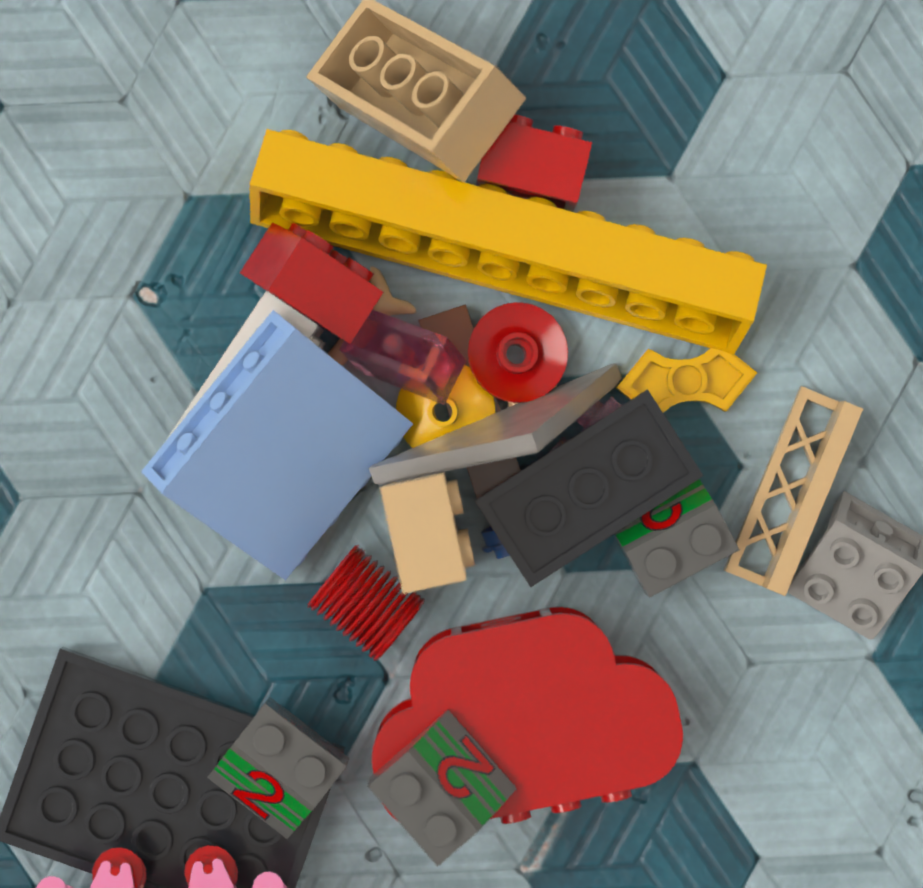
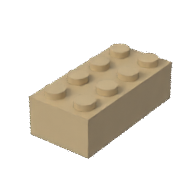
(416, 88)
(425, 531)

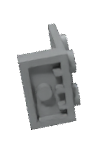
(860, 567)

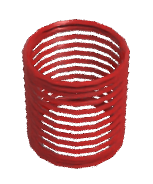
(346, 590)

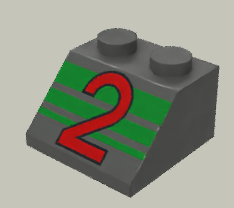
(676, 539)
(279, 768)
(442, 787)

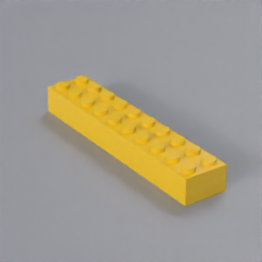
(506, 241)

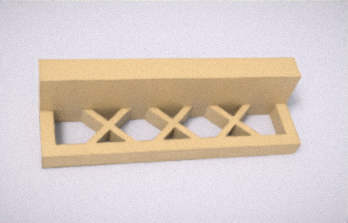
(810, 498)

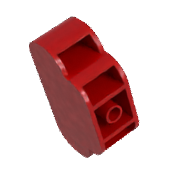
(545, 708)

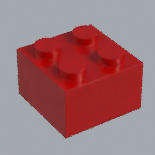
(537, 162)
(313, 279)

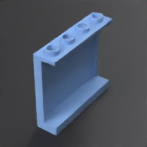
(276, 447)

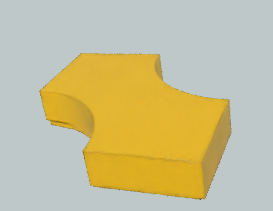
(709, 378)

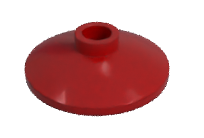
(538, 337)

